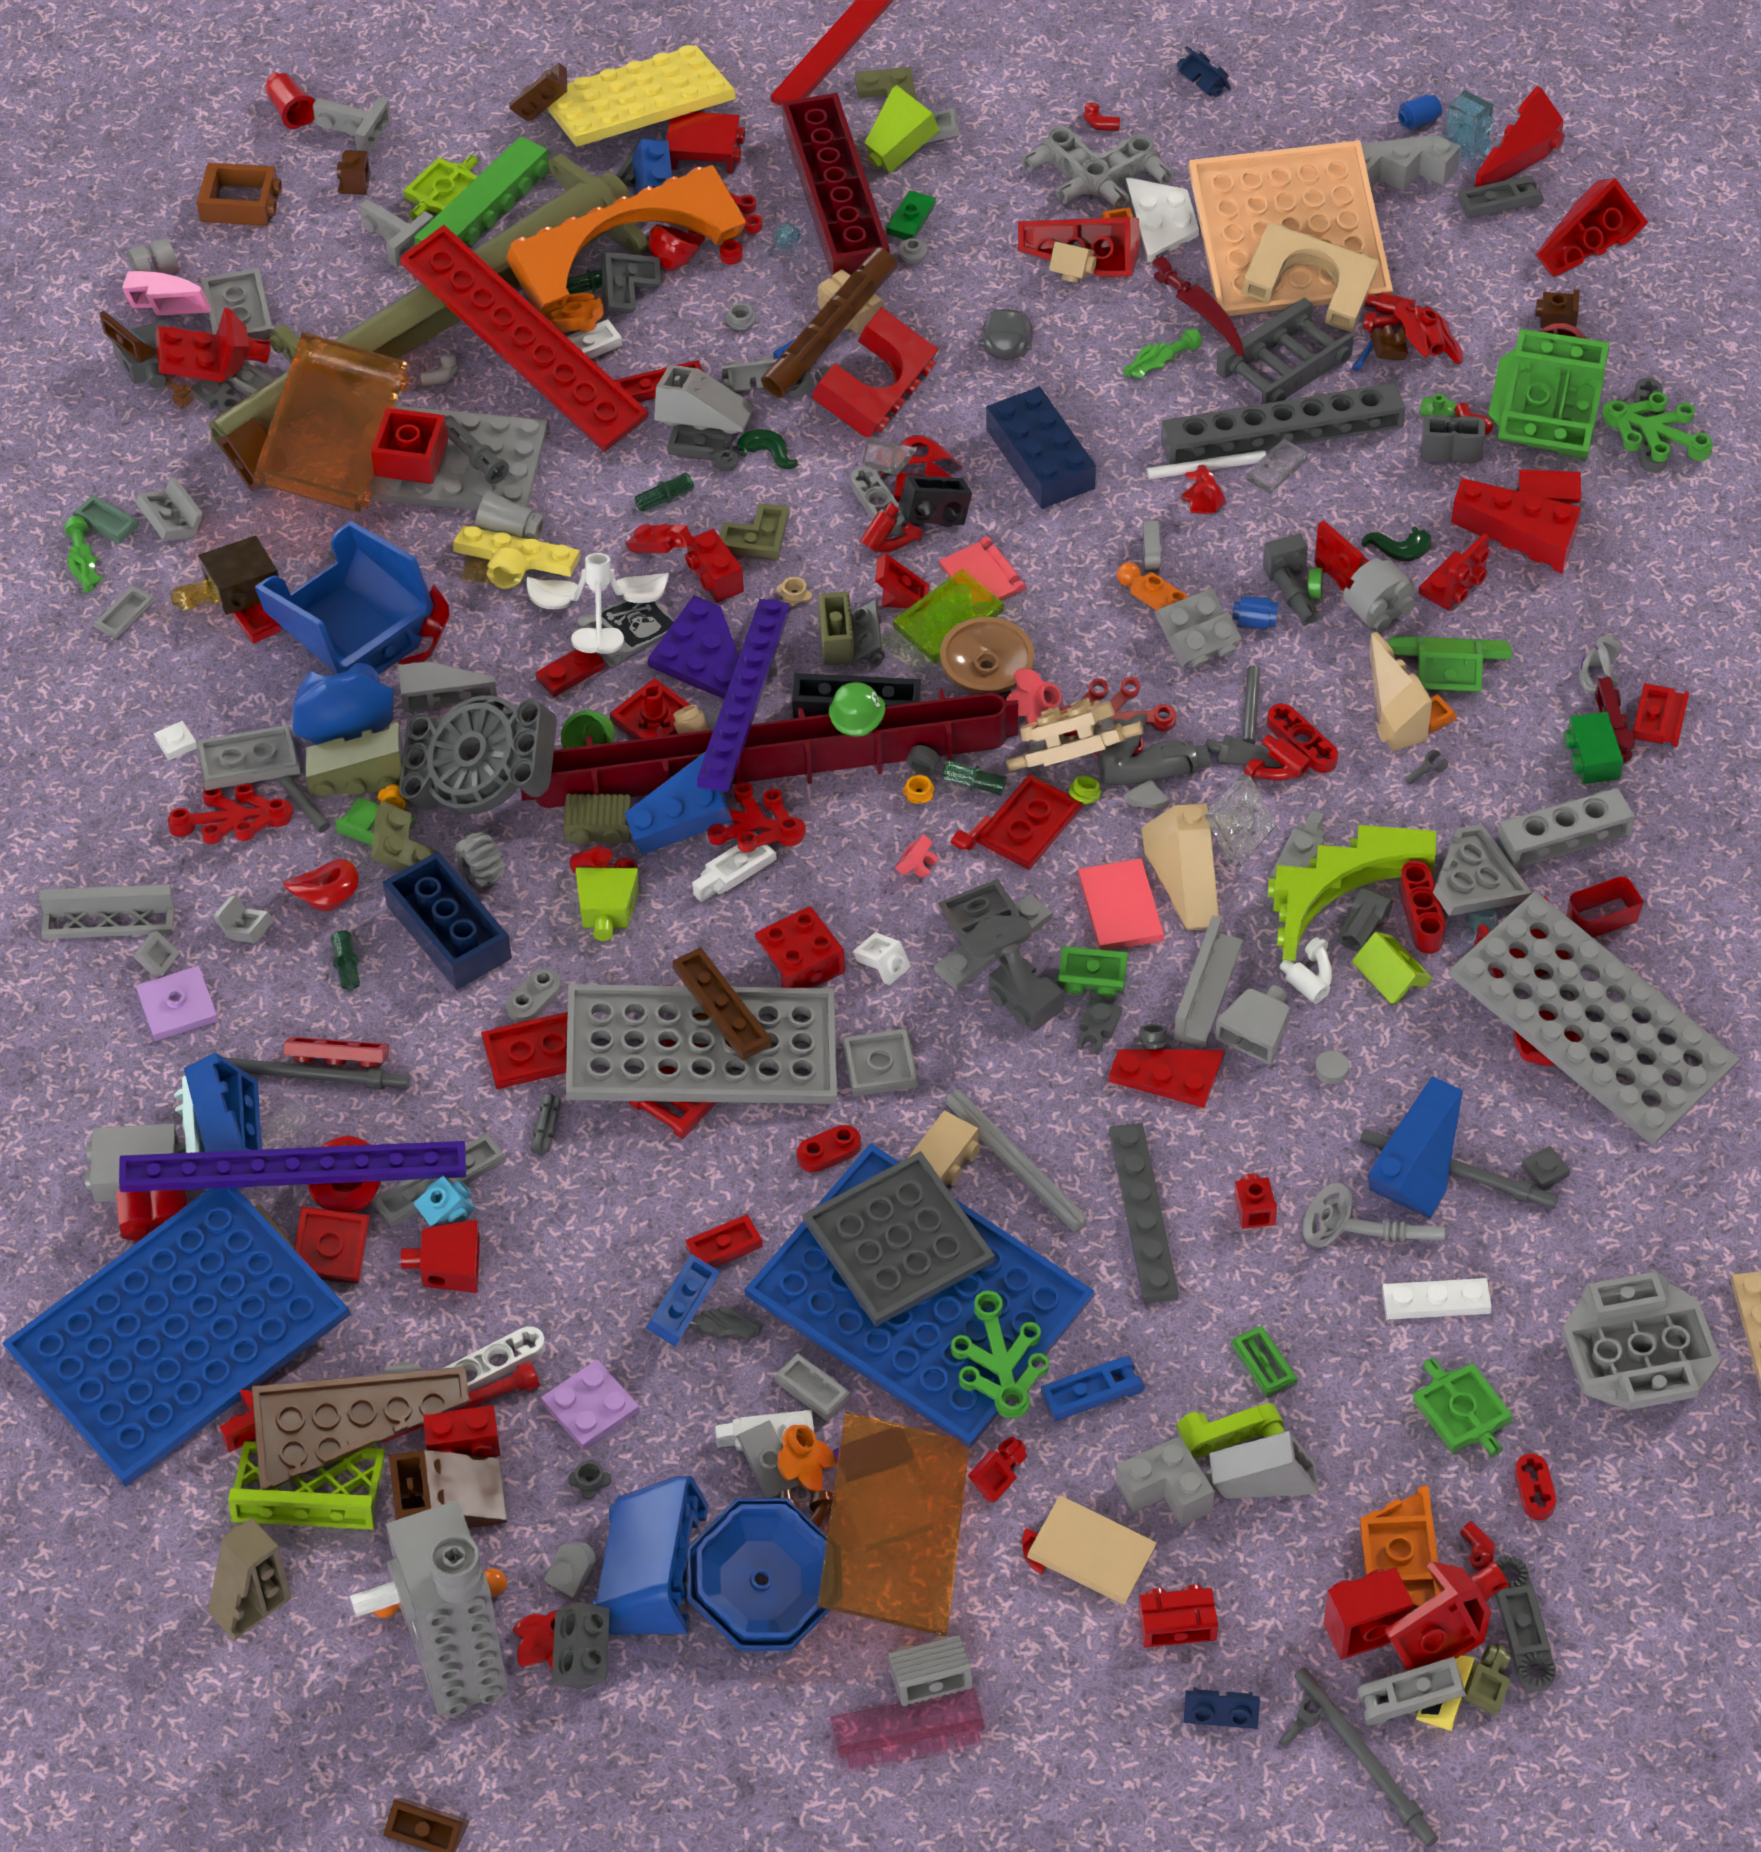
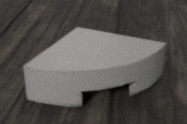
(1147, 796)

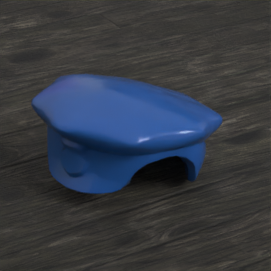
(342, 705)

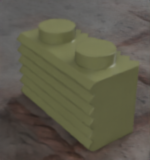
(836, 628)
(596, 818)

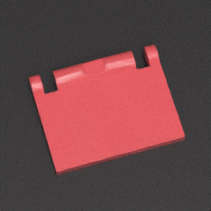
(987, 567)

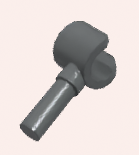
(1427, 766)
(1303, 1720)

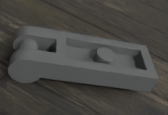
(1500, 197)

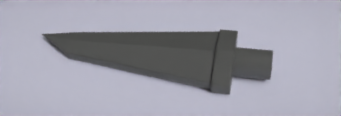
(1240, 752)

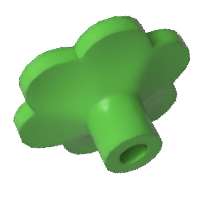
(1437, 406)

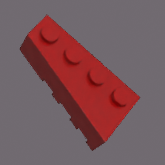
(1518, 521)

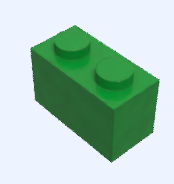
(1593, 748)

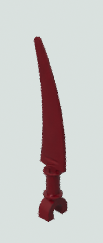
(1199, 301)

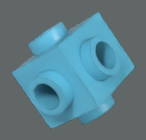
(445, 1202)

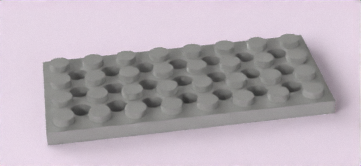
(1616, 1017)
(718, 1057)

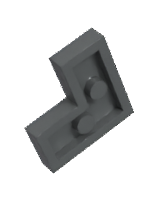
(621, 276)

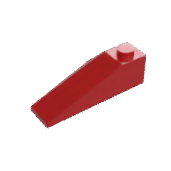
(1526, 142)
(1594, 223)
(1112, 239)

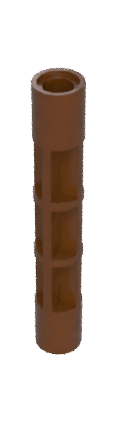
(829, 323)

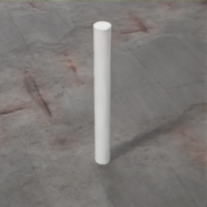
(1210, 463)

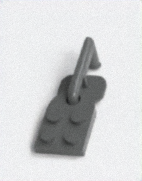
(990, 924)

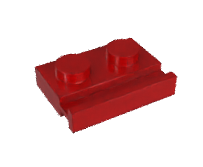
(1660, 714)

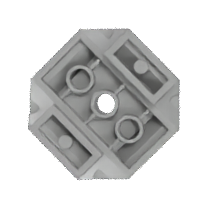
(1647, 1316)

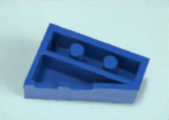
(224, 1104)

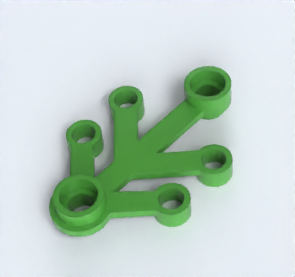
(1620, 415)
(1000, 1361)

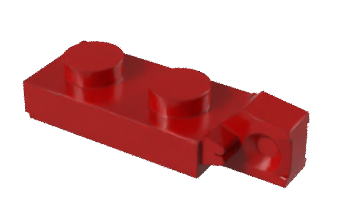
(659, 538)

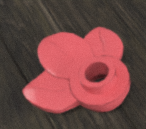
(1031, 694)

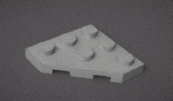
(1477, 874)

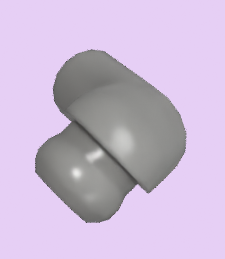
(442, 374)

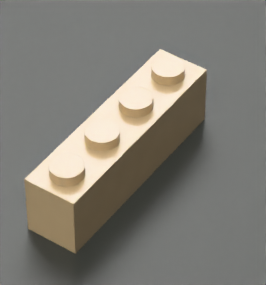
(949, 1146)

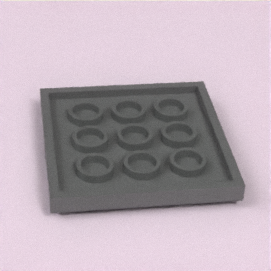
(898, 1238)

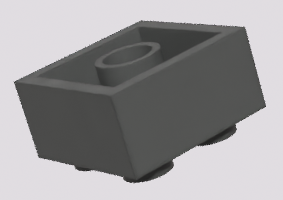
(1285, 553)

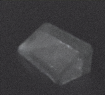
(887, 455)

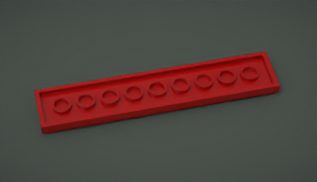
(524, 338)

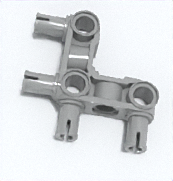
(1096, 172)

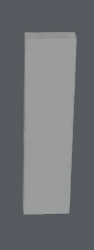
(397, 1203)

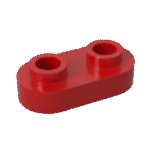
(829, 1147)

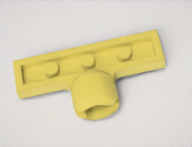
(514, 555)

